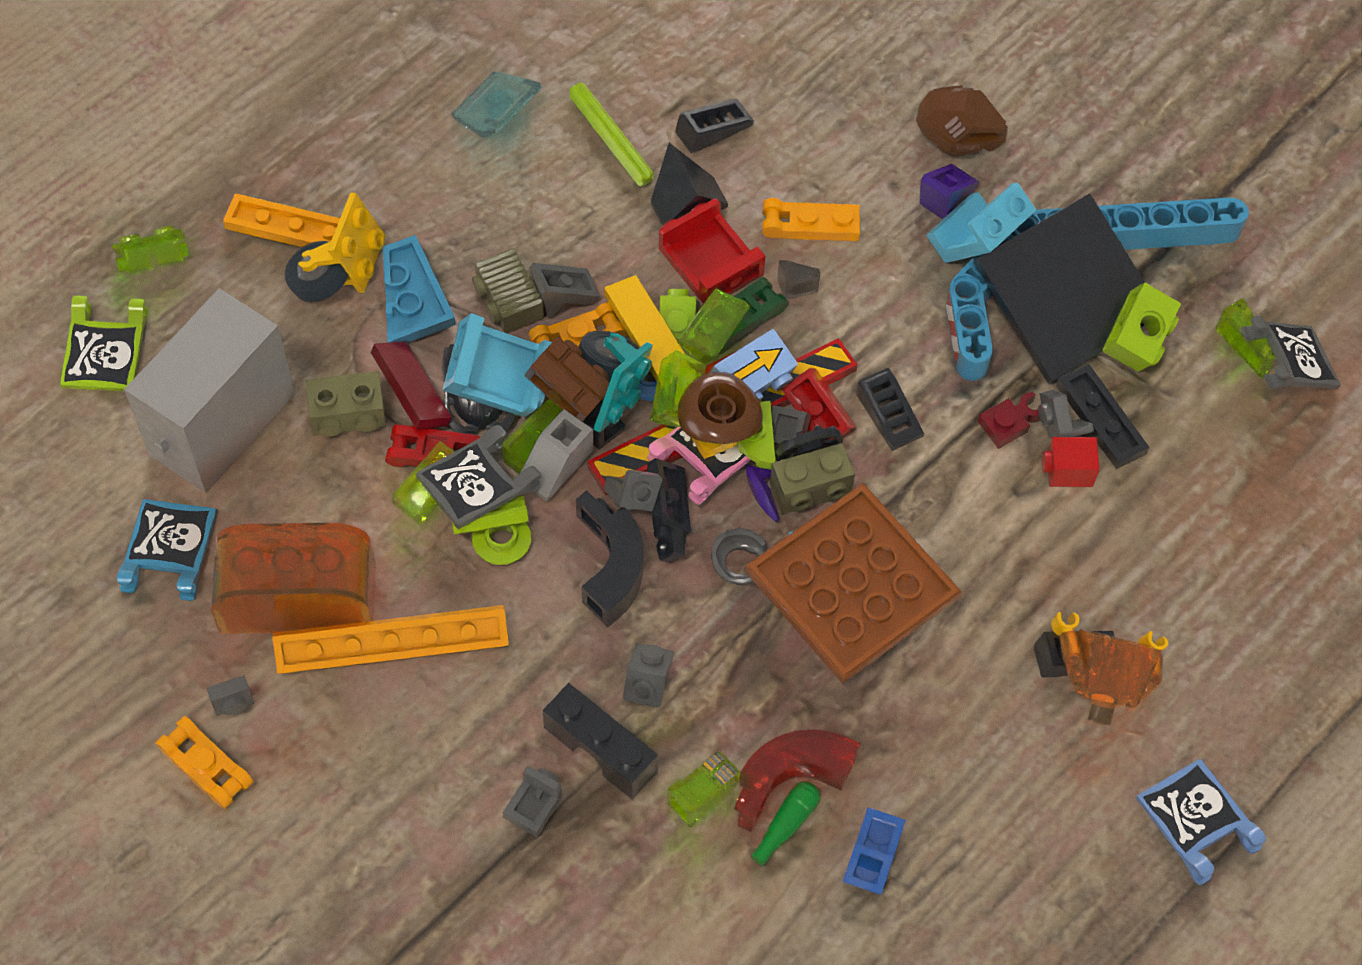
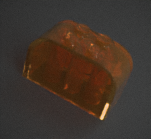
(292, 577)

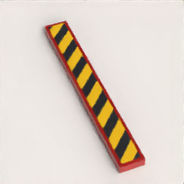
(830, 360)

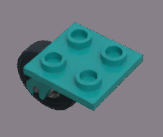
(625, 366)

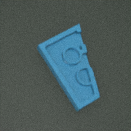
(412, 293)

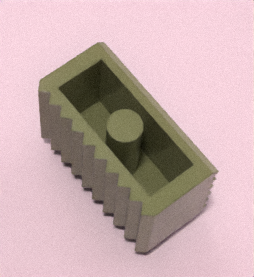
(508, 290)

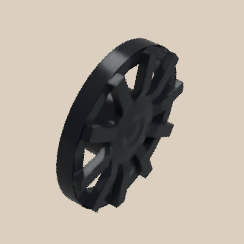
(808, 442)

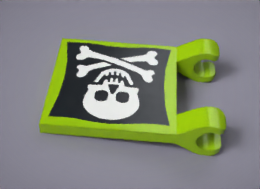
(102, 352)

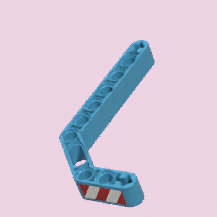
(1181, 225)

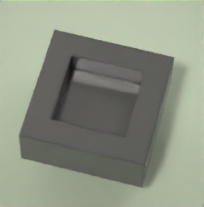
(787, 423)
(230, 696)

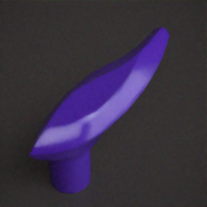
(761, 491)

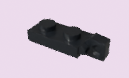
(670, 510)

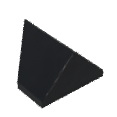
(682, 187)

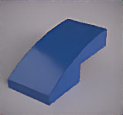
(874, 851)

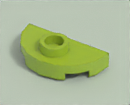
(761, 445)

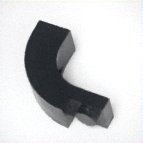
(619, 581)

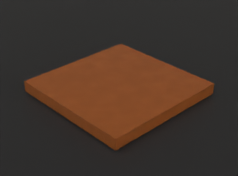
(853, 582)

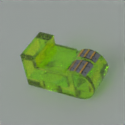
(703, 788)

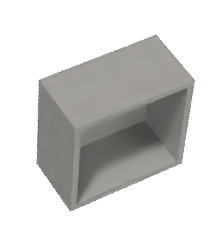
(211, 390)

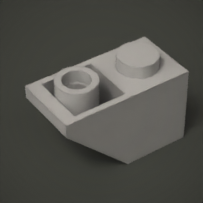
(560, 452)

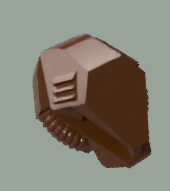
(961, 121)

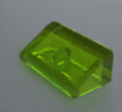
(713, 325)
(673, 378)
(521, 443)

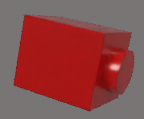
(1071, 461)

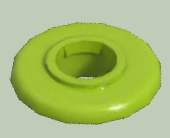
(502, 553)

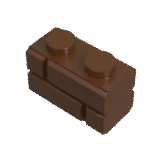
(569, 378)

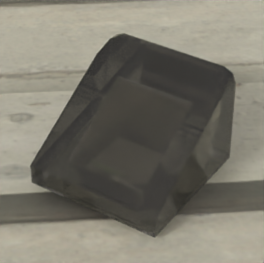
(797, 279)

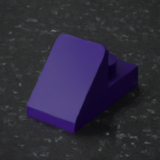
(943, 189)

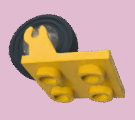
(347, 259)

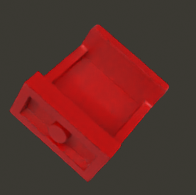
(709, 252)

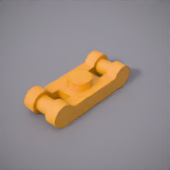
(578, 326)
(204, 763)

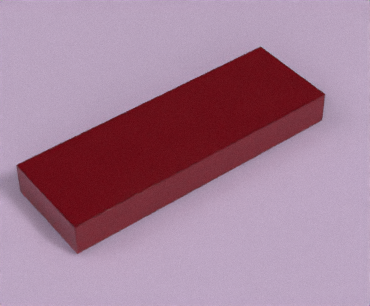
(410, 385)

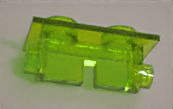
(136, 250)

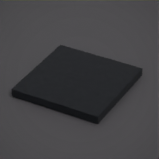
(1062, 285)

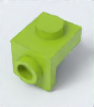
(678, 310)

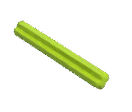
(611, 134)

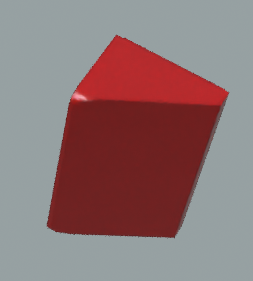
(814, 396)

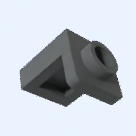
(1056, 416)
(635, 490)
(647, 674)
(534, 800)

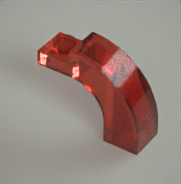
(790, 756)

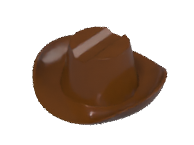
(719, 409)

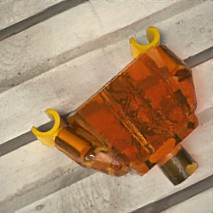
(1109, 667)

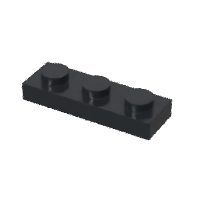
(1097, 406)

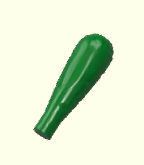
(793, 812)

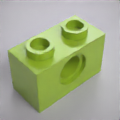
(1127, 340)

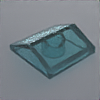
(495, 103)

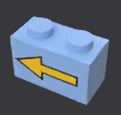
(761, 364)

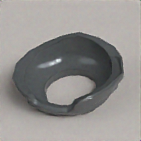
(735, 540)

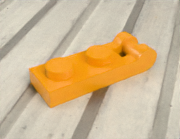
(811, 220)

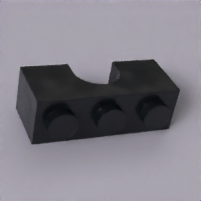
(583, 724)

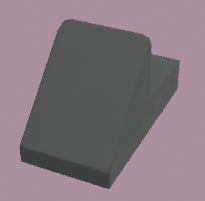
(563, 285)

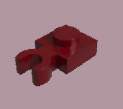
(1008, 422)

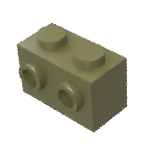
(345, 403)
(811, 478)

